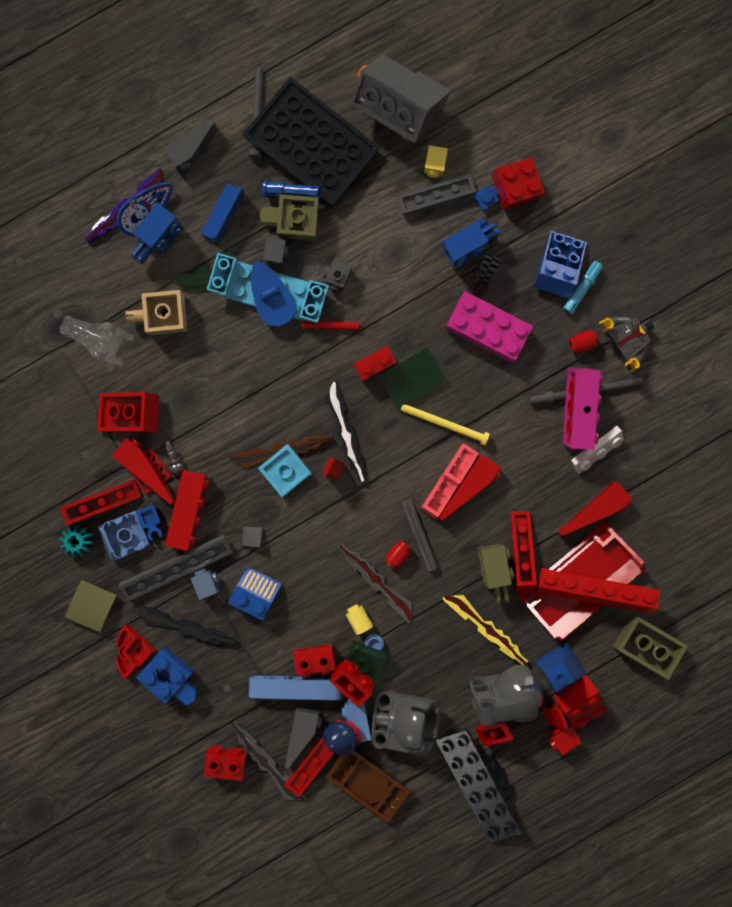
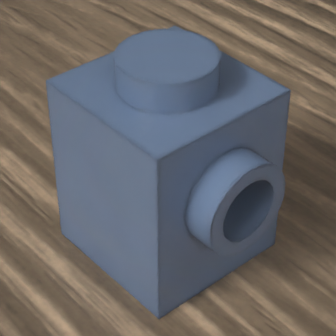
(205, 583)

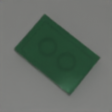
(411, 377)

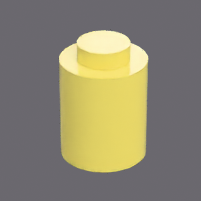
(358, 619)

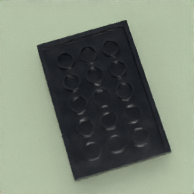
(311, 141)

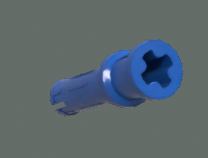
(282, 188)

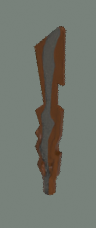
(255, 456)

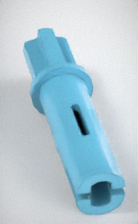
(583, 287)

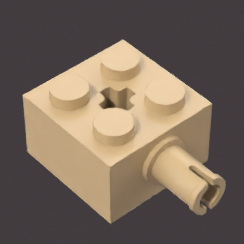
(154, 305)

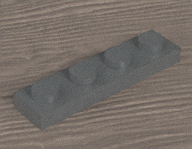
(436, 194)

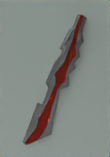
(376, 581)

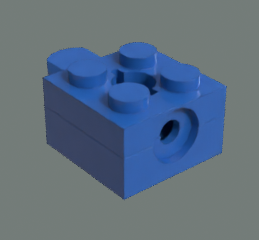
(155, 233)
(468, 243)
(168, 676)

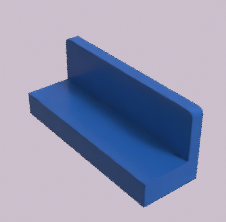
(223, 213)

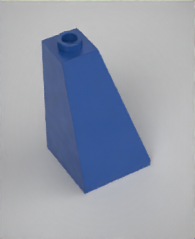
(560, 667)

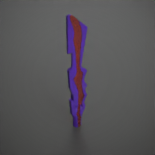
(110, 221)

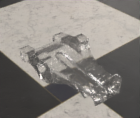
(99, 338)

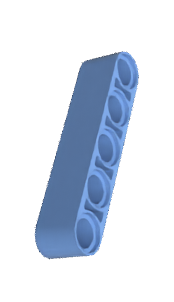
(293, 688)

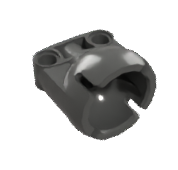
(405, 723)

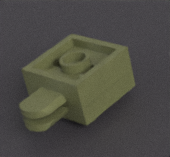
(294, 217)
(496, 569)

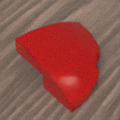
(133, 651)

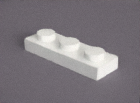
(606, 443)

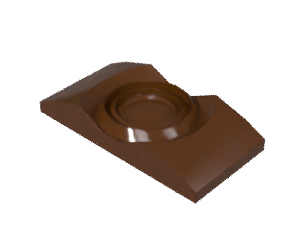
(368, 784)

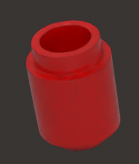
(583, 341)
(398, 554)

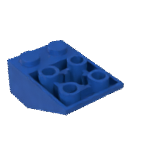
(560, 264)

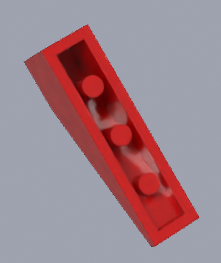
(139, 463)
(477, 478)
(99, 503)
(606, 503)
(522, 552)

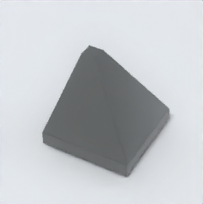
(252, 536)

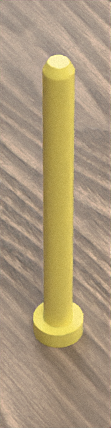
(447, 424)

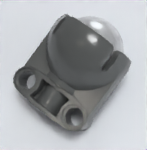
(506, 696)

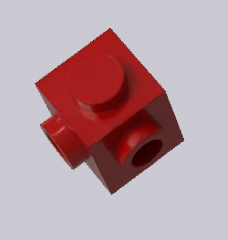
(564, 739)

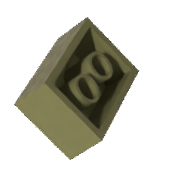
(650, 646)

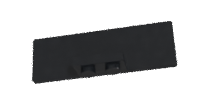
(481, 784)

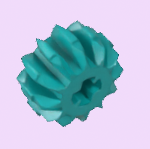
(72, 547)

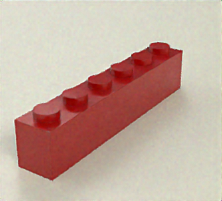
(598, 591)

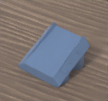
(123, 536)

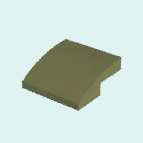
(90, 606)

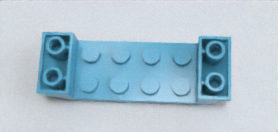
(233, 281)

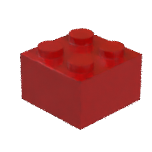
(518, 183)
(580, 703)

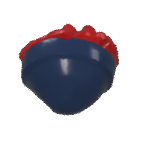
(342, 737)

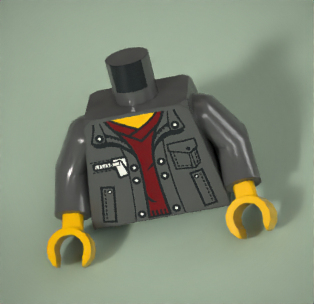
(628, 338)

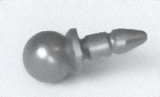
(176, 467)

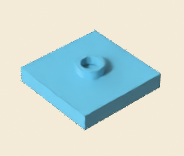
(285, 470)

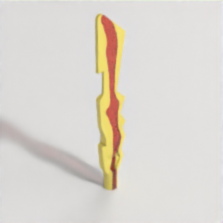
(486, 628)

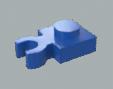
(486, 197)
(149, 519)

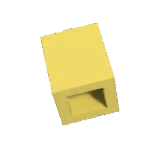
(435, 161)

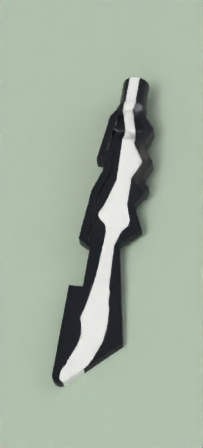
(346, 433)

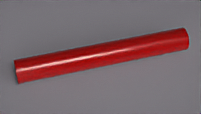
(331, 325)

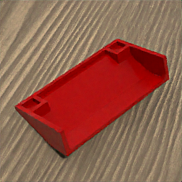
(597, 556)

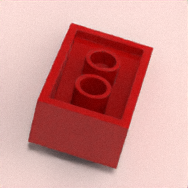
(128, 412)

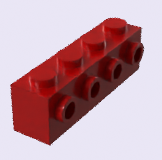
(186, 510)

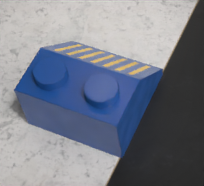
(254, 593)

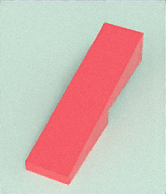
(449, 481)

